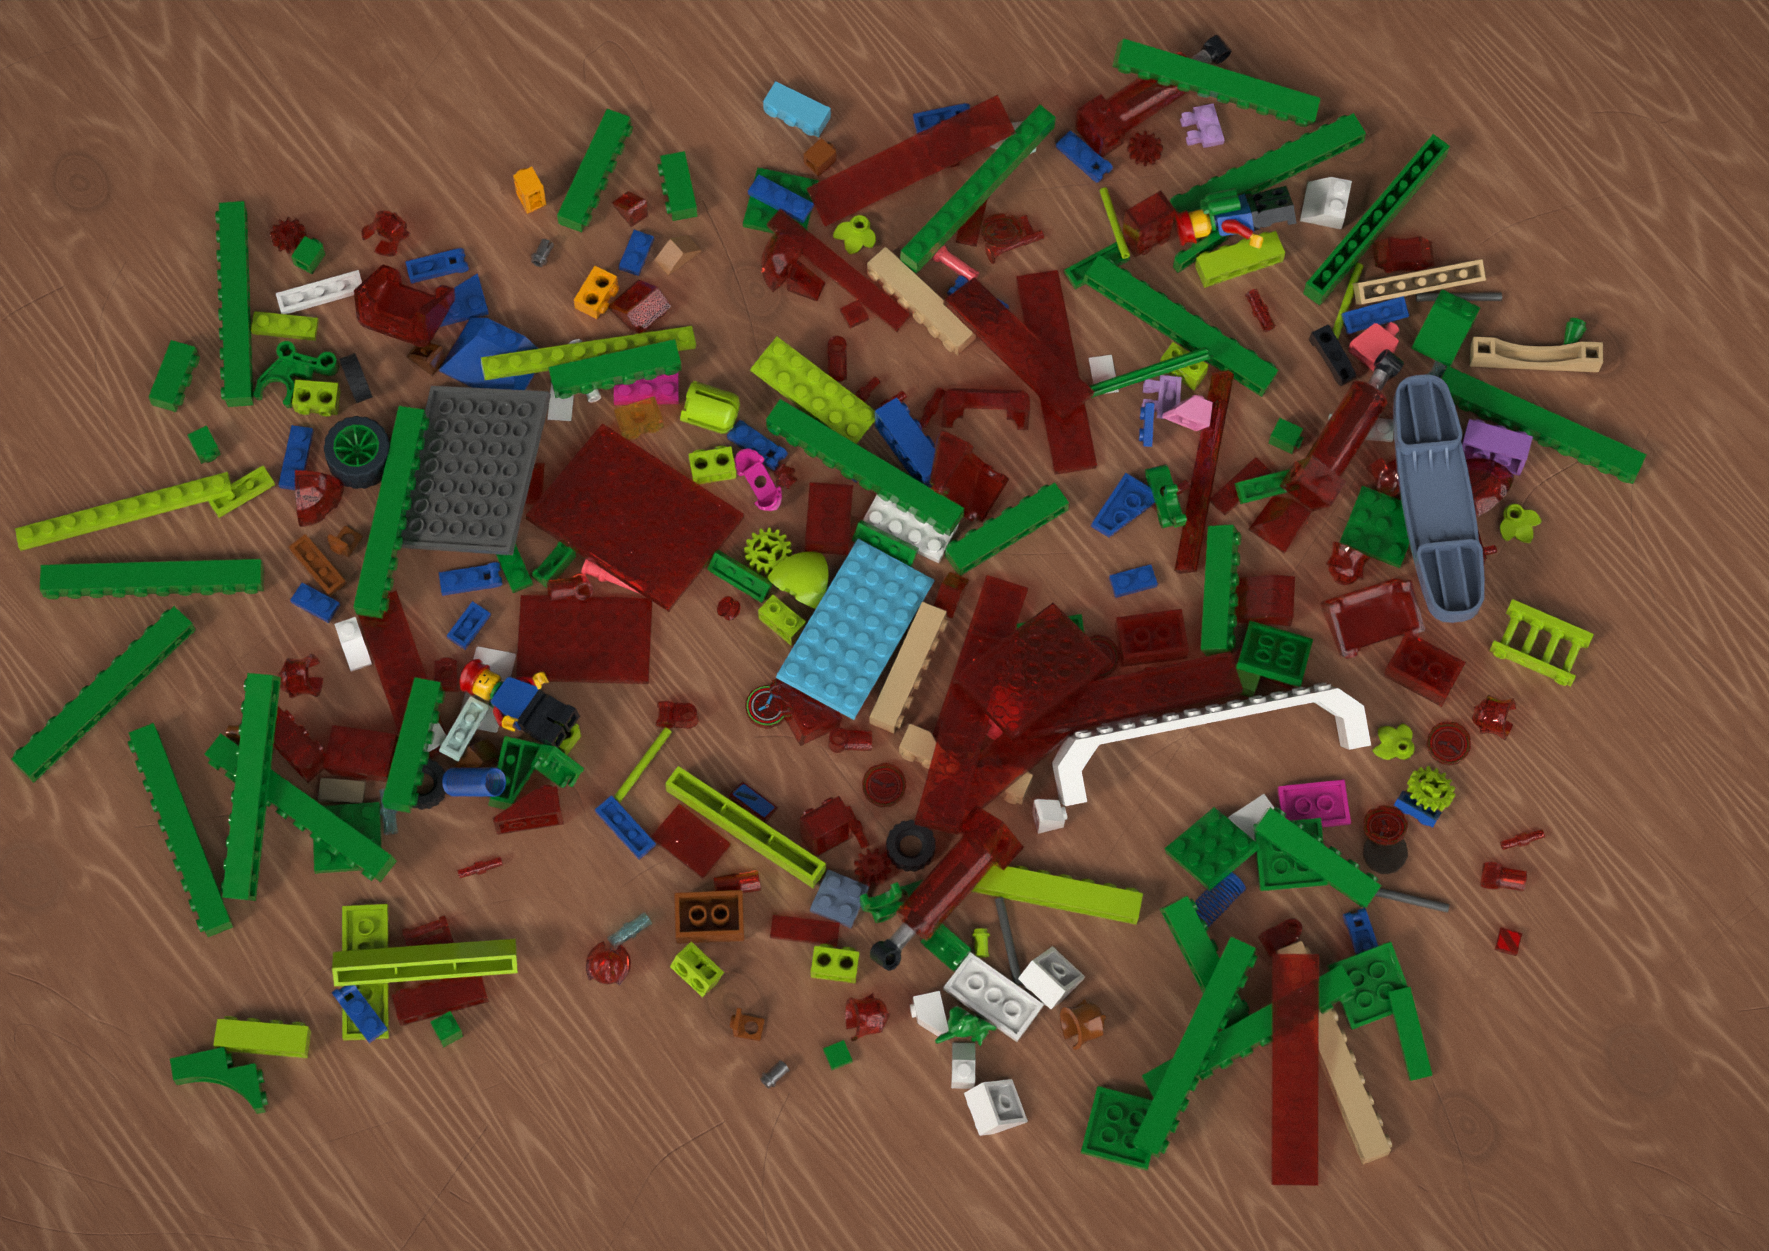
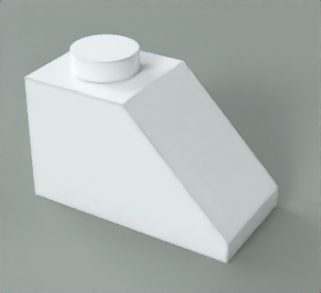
(353, 644)
(1048, 815)
(930, 1012)
(963, 1065)

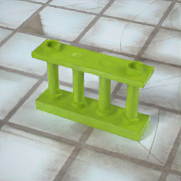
(1541, 621)

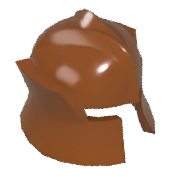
(1083, 1020)

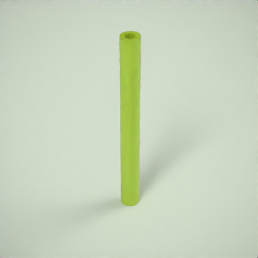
(1114, 223)
(1347, 299)
(646, 759)

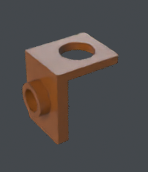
(340, 547)
(738, 1025)

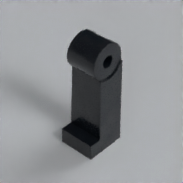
(1333, 354)

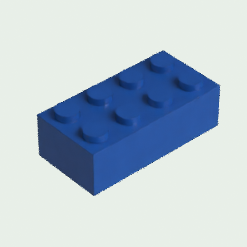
(906, 439)

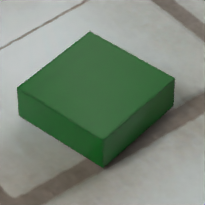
(837, 1055)

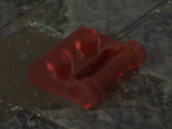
(442, 938)

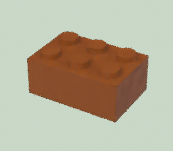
(709, 916)

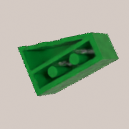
(515, 763)

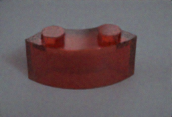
(1403, 254)

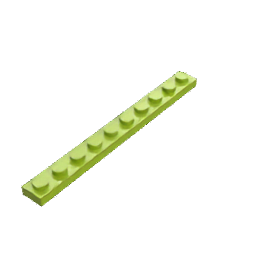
(540, 359)
(123, 511)

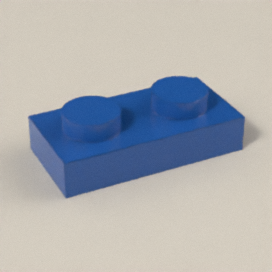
(636, 252)
(1146, 432)
(1133, 581)
(315, 602)
(468, 625)
(1409, 806)

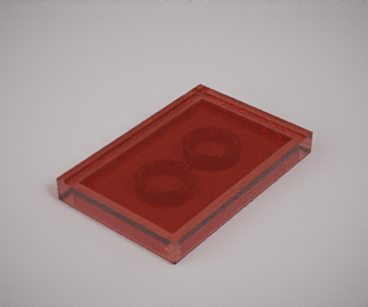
(691, 841)

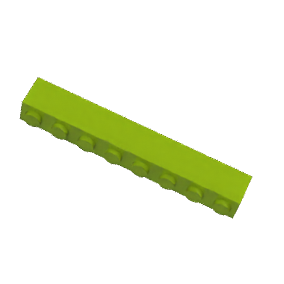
(745, 827)
(1062, 893)
(424, 962)

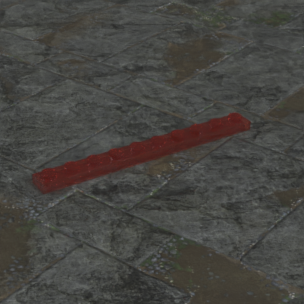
(1204, 474)

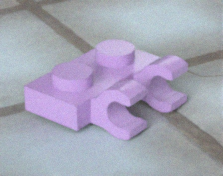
(1208, 126)
(1168, 393)

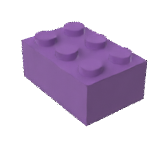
(1496, 444)

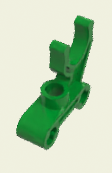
(294, 365)
(1168, 507)
(885, 905)

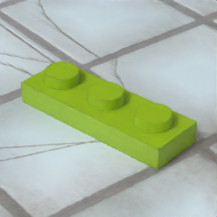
(284, 326)
(243, 491)

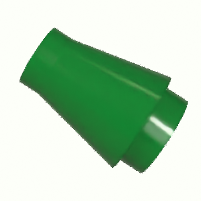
(1574, 331)

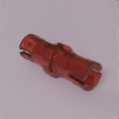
(1260, 310)

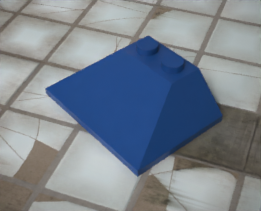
(482, 339)

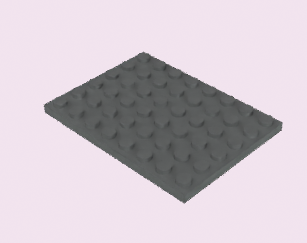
(475, 469)

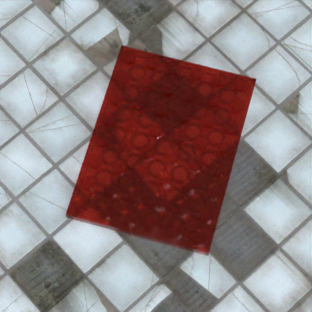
(635, 517)

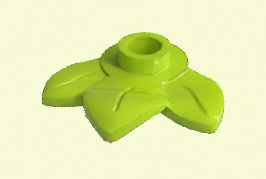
(853, 236)
(1521, 526)
(1392, 740)

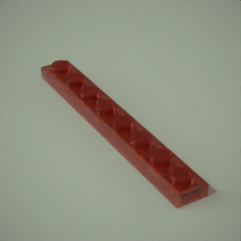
(841, 271)

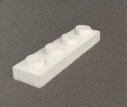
(318, 292)

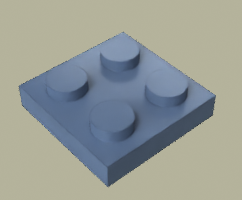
(838, 899)

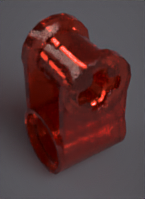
(671, 715)
(1278, 937)

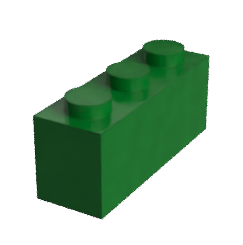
(677, 186)
(174, 376)

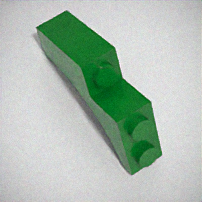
(214, 1067)

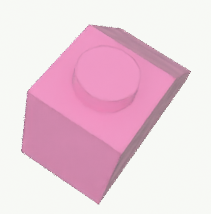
(1191, 413)

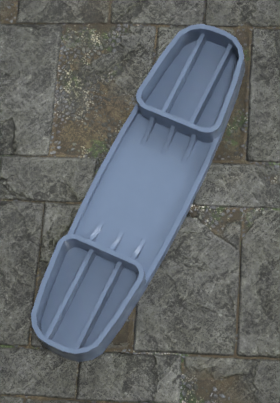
(1437, 499)

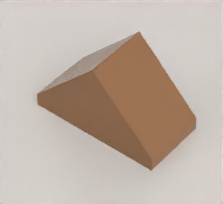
(676, 254)

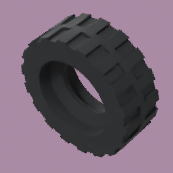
(355, 378)
(437, 793)
(905, 862)

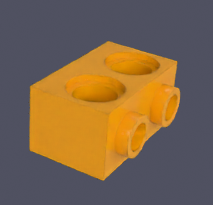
(529, 189)
(591, 291)

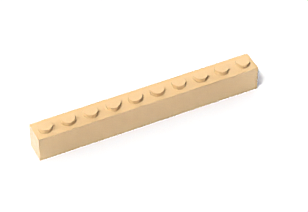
(1347, 1083)

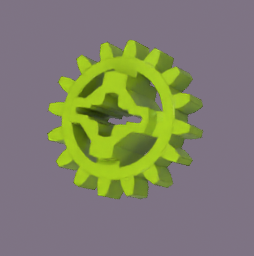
(759, 554)
(1431, 789)

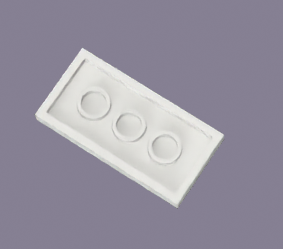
(905, 526)
(993, 997)

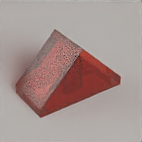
(631, 208)
(804, 282)
(951, 593)

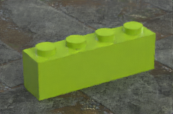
(1238, 259)
(262, 1038)

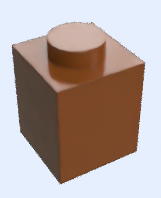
(820, 156)

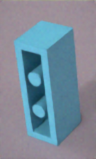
(796, 109)

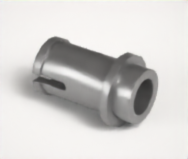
(539, 258)
(774, 1074)

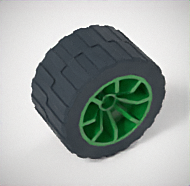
(357, 451)

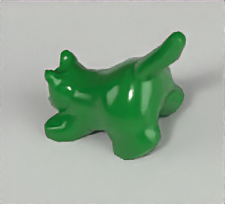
(964, 1024)

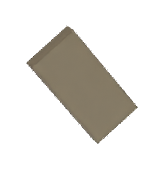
(341, 791)

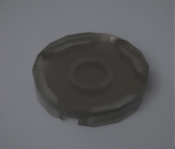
(1385, 858)

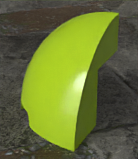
(802, 576)

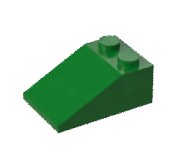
(1446, 328)

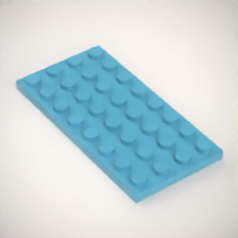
(855, 629)

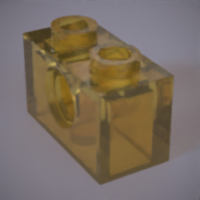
(645, 409)

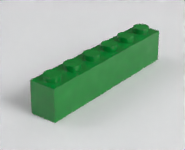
(594, 170)
(615, 369)
(1006, 529)
(1220, 589)
(413, 745)
(1317, 857)
(1198, 948)

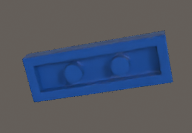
(780, 198)
(1377, 313)
(296, 455)
(625, 827)

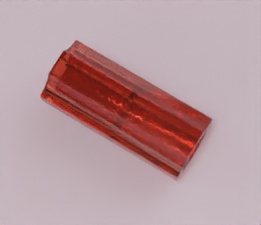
(741, 881)

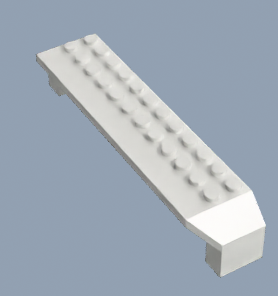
(1081, 745)

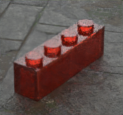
(439, 998)

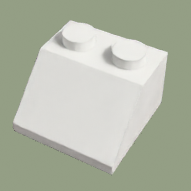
(1326, 202)
(1051, 977)
(995, 1106)

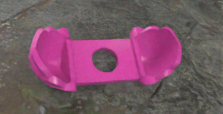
(750, 464)

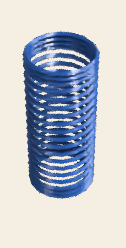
(475, 781)
(1233, 884)

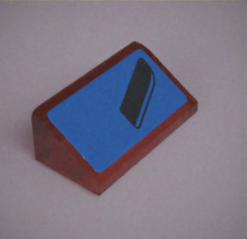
(753, 802)

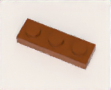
(317, 565)

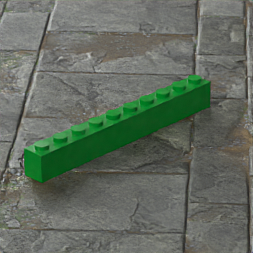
(1216, 82)
(1279, 164)
(977, 189)
(1376, 219)
(235, 304)
(1179, 324)
(1544, 426)
(864, 467)
(390, 512)
(152, 578)
(103, 694)
(251, 787)
(310, 816)
(180, 829)
(1257, 1030)
(1194, 1047)

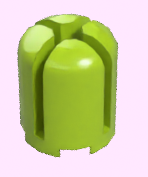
(710, 408)

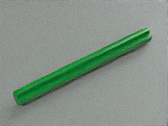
(1150, 371)

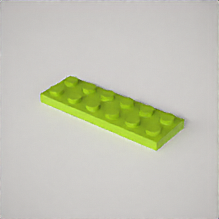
(813, 391)
(366, 929)

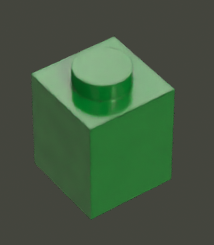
(308, 254)
(1286, 436)
(204, 445)
(446, 1029)

